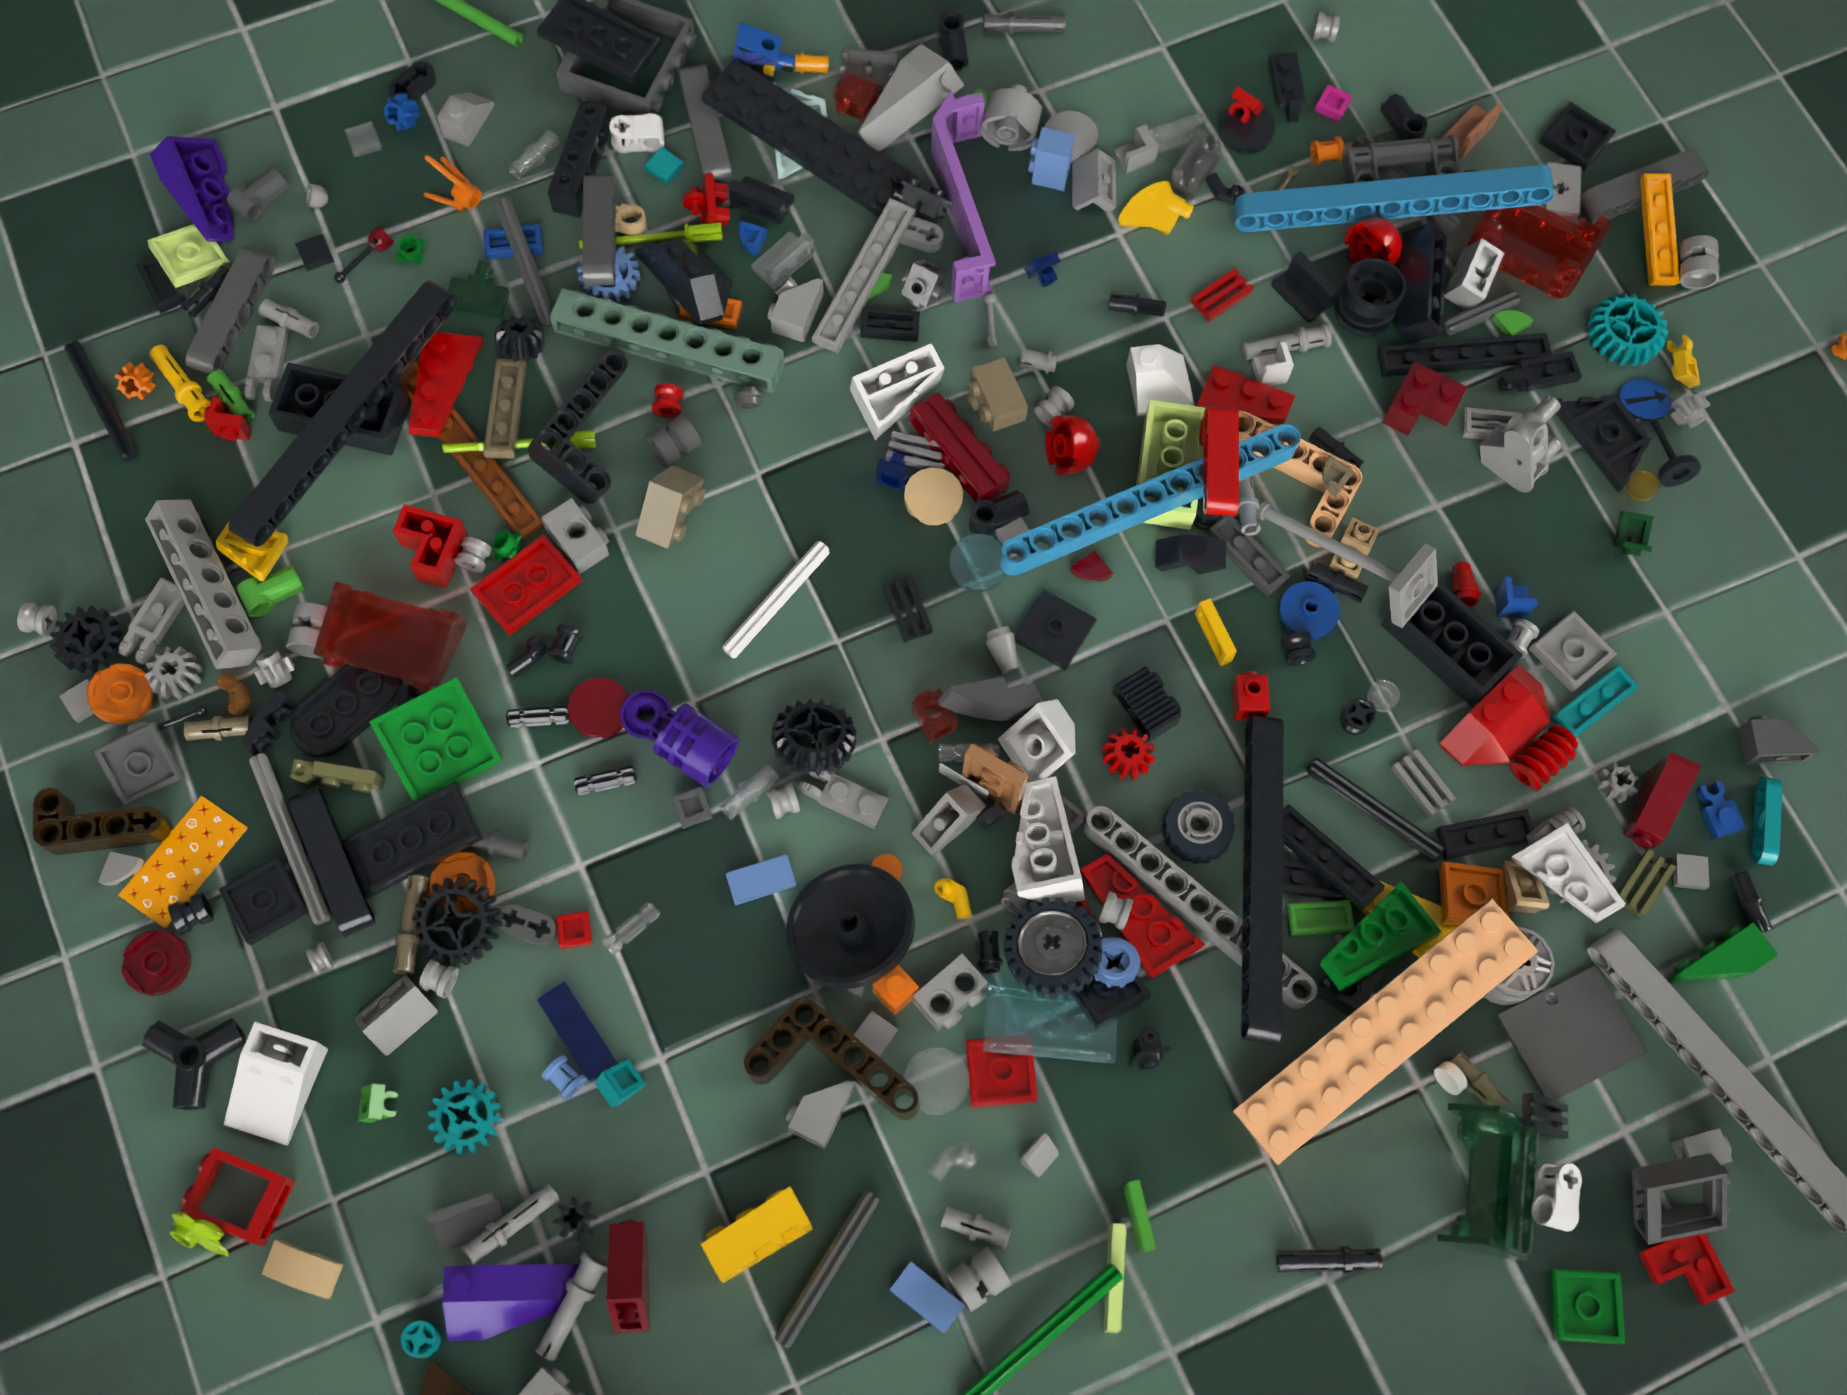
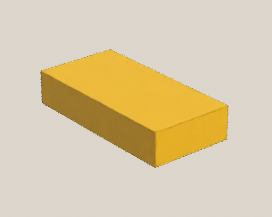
(1215, 632)

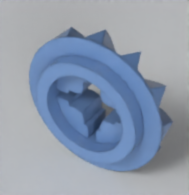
(1129, 964)

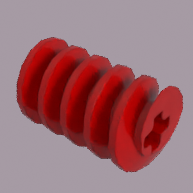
(1545, 757)

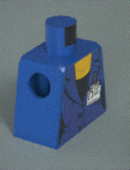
(761, 51)

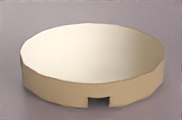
(933, 496)

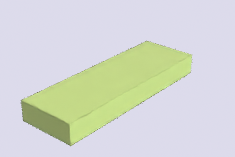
(1114, 1297)

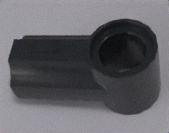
(953, 40)
(1403, 119)
(998, 511)

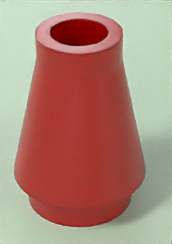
(1464, 584)

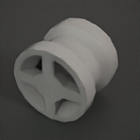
(1326, 26)
(473, 554)
(37, 618)
(783, 800)
(1116, 910)
(438, 978)

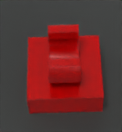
(1247, 103)

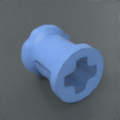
(564, 1077)

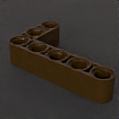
(836, 1052)

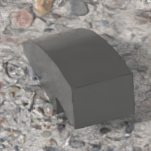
(990, 699)

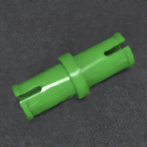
(230, 395)

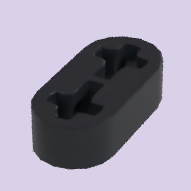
(411, 83)

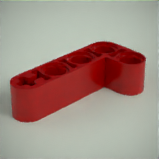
(1221, 459)

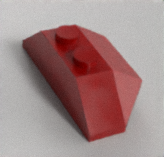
(1500, 722)

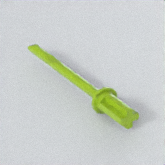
(692, 233)
(580, 439)

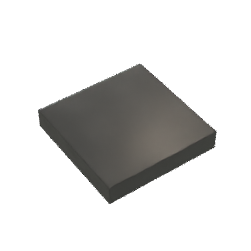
(138, 763)

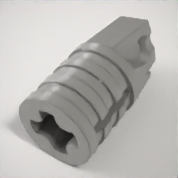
(1567, 815)

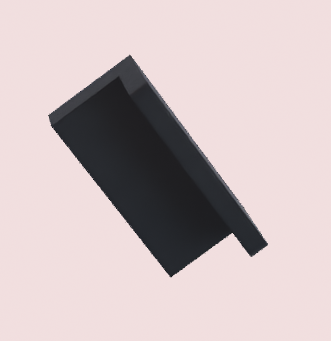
(760, 199)
(1306, 288)

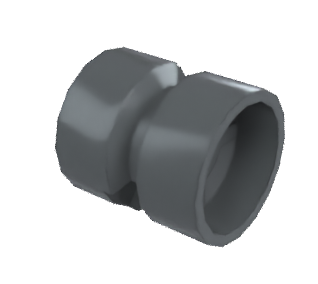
(675, 439)

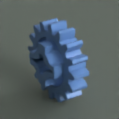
(624, 263)

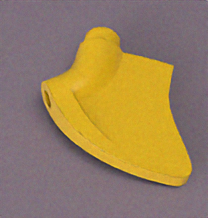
(1155, 208)

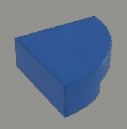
(751, 237)

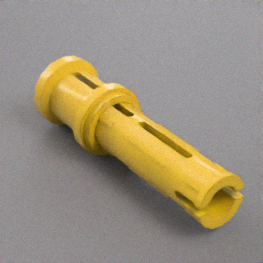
(186, 391)

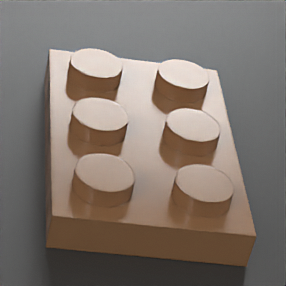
(1001, 779)

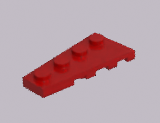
(440, 380)
(1149, 928)

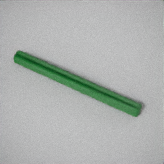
(1046, 1332)

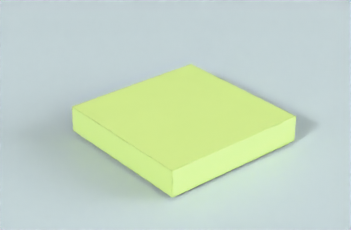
(187, 255)

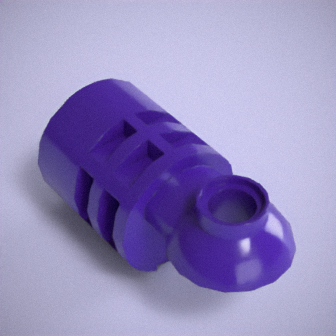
(683, 738)

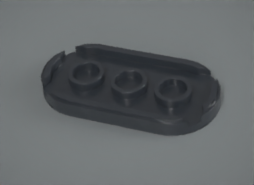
(341, 710)

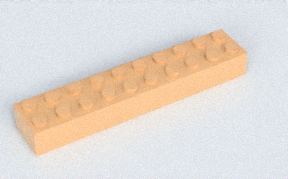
(1385, 1031)

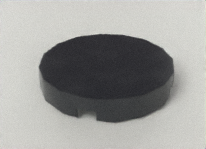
(1251, 136)

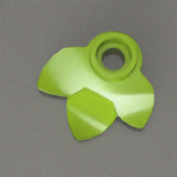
(191, 1231)

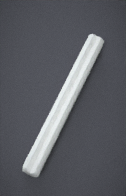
(775, 599)

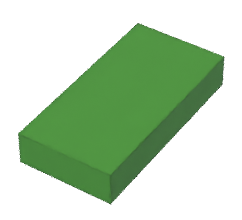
(1319, 918)
(1139, 1216)

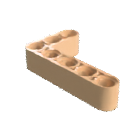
(1303, 470)

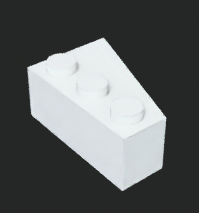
(895, 387)

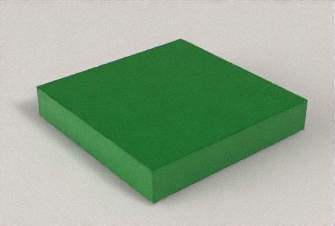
(1586, 1306)

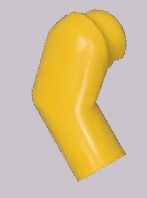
(955, 894)

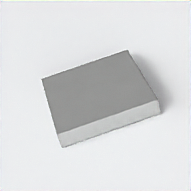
(1572, 651)

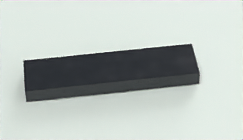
(1329, 859)

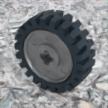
(1050, 970)

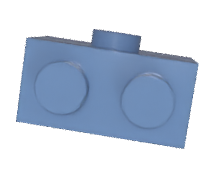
(1051, 158)

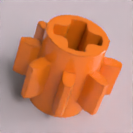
(135, 380)

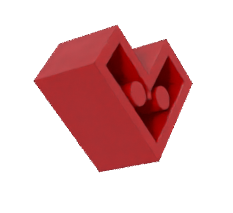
(435, 541)

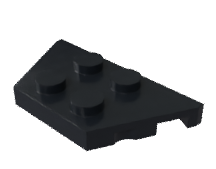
(1606, 434)

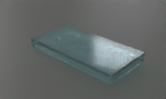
(1044, 1027)

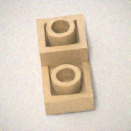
(1359, 537)
(302, 1269)

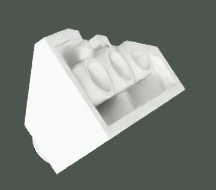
(1044, 850)

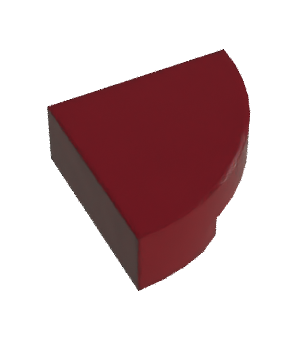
(1091, 568)

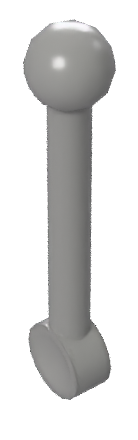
(989, 300)

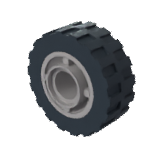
(1200, 808)

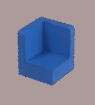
(1513, 600)

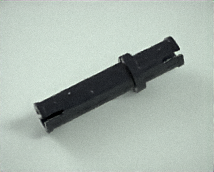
(1329, 1260)

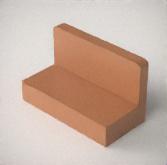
(1473, 127)

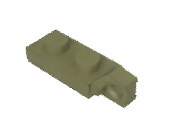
(333, 775)

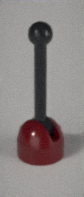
(377, 240)

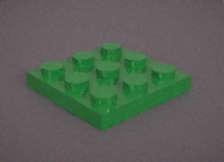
(435, 740)

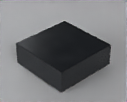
(314, 252)

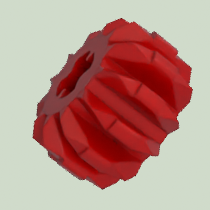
(1140, 756)

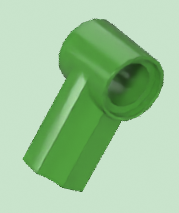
(261, 596)

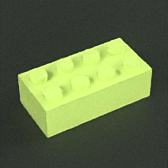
(1168, 443)

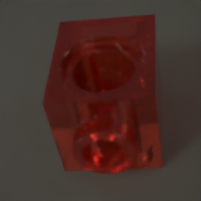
(855, 96)
(933, 727)

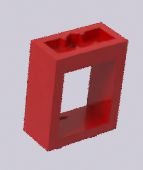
(267, 1210)

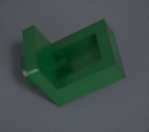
(1633, 533)

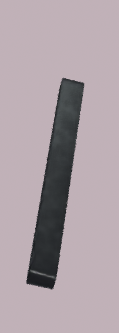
(342, 414)
(1262, 881)

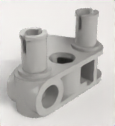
(1522, 447)

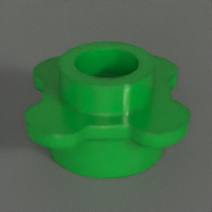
(410, 243)
(506, 544)

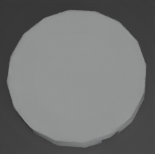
(1078, 124)

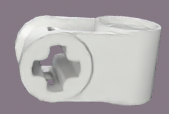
(640, 133)
(1555, 1199)

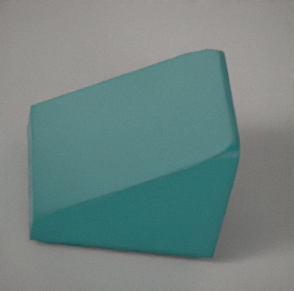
(619, 1083)

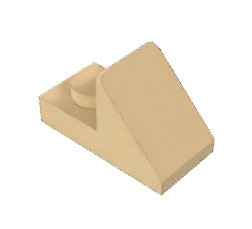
(1524, 891)

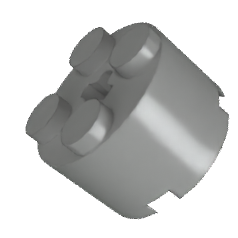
(1011, 118)

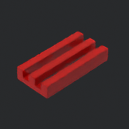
(1216, 286)

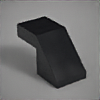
(1197, 552)

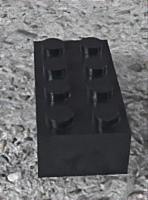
(306, 390)
(1456, 644)

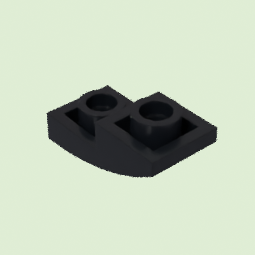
(260, 733)

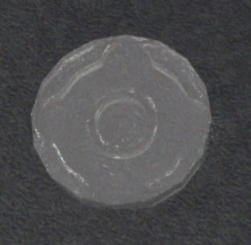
(939, 1080)

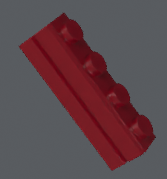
(960, 449)

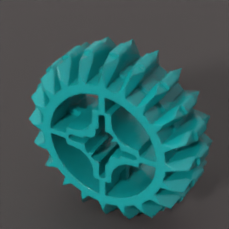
(1634, 323)

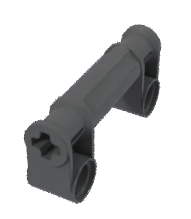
(1438, 154)

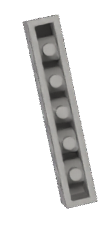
(203, 583)

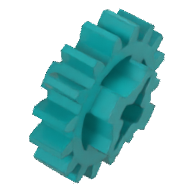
(459, 1129)

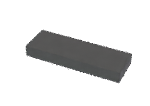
(1249, 556)

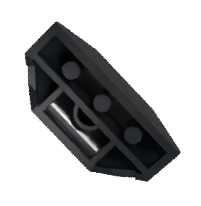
(689, 277)

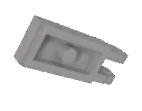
(266, 361)
(152, 621)
(847, 798)

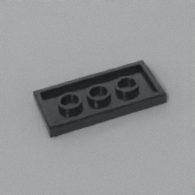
(600, 38)
(412, 839)

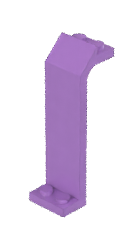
(955, 122)

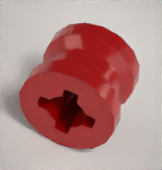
(667, 400)

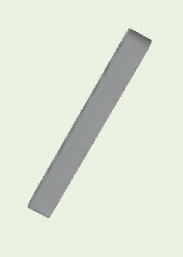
(1189, 891)

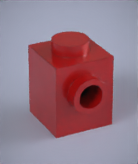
(1250, 695)

